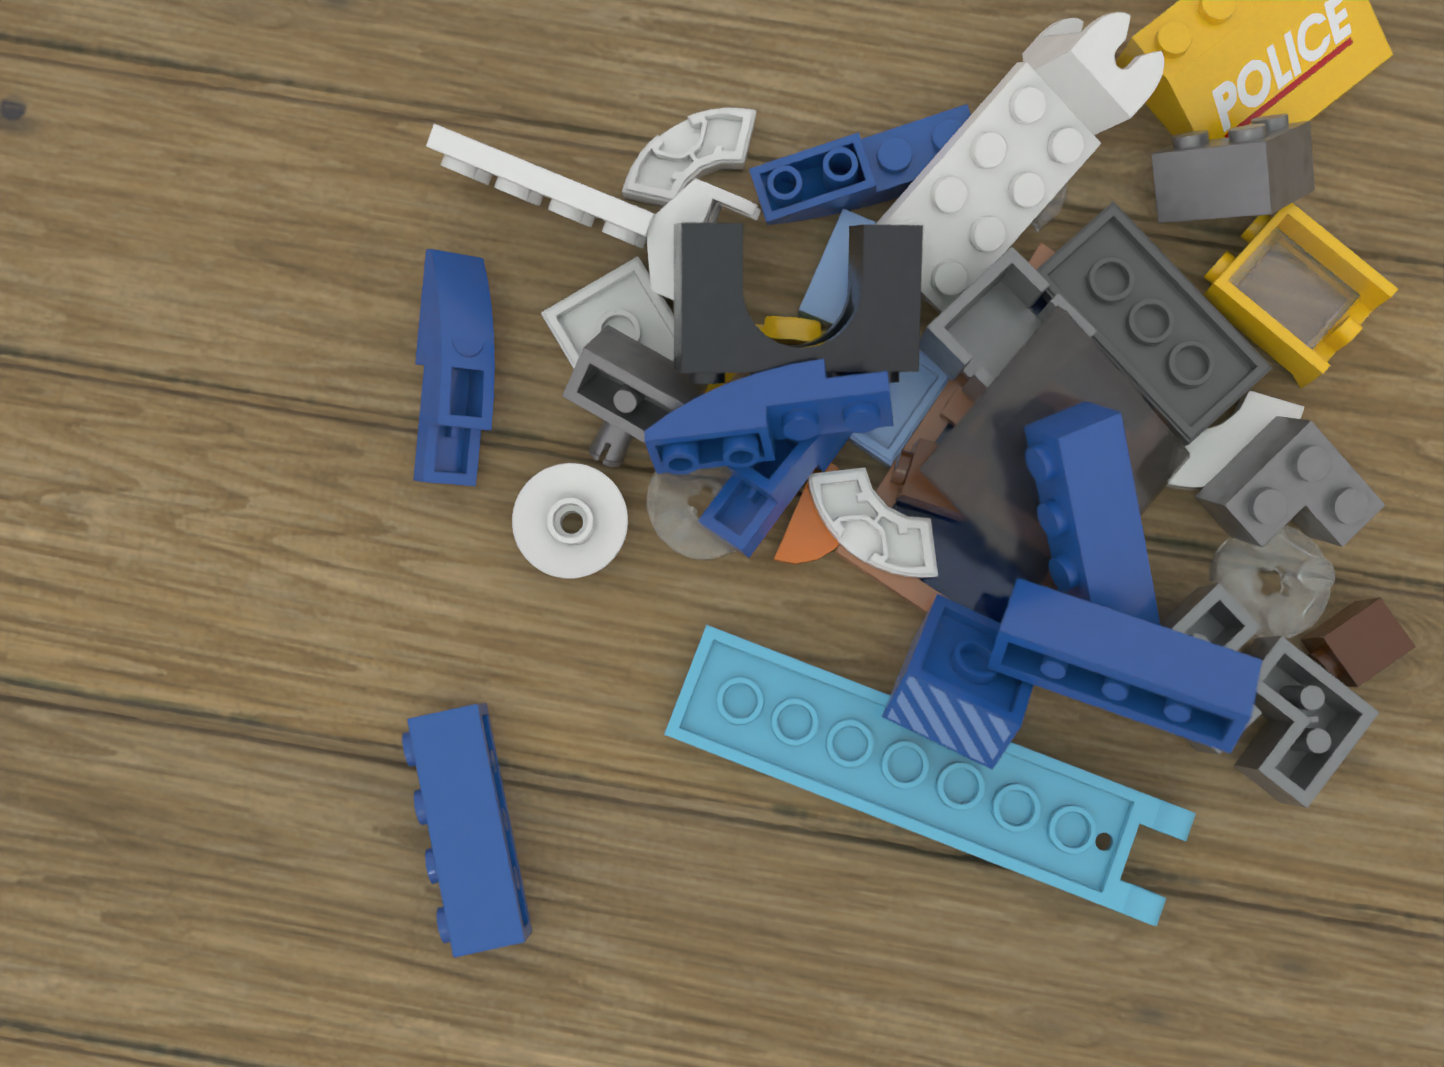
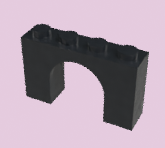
(871, 334)

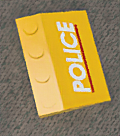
(1256, 59)

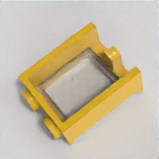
(1296, 291)

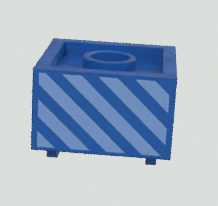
(949, 690)

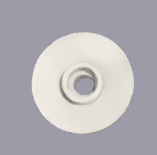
(547, 501)

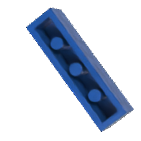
(1091, 509)
(1126, 665)
(468, 830)

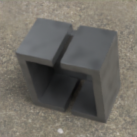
(991, 323)

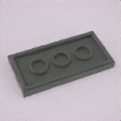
(1153, 323)

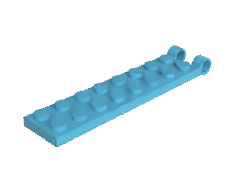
(835, 743)

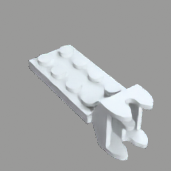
(1021, 149)
(694, 204)

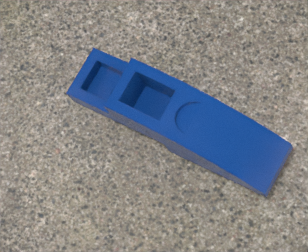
(852, 170)
(459, 368)
(744, 417)
(760, 493)

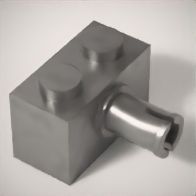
(627, 389)

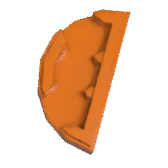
(806, 534)

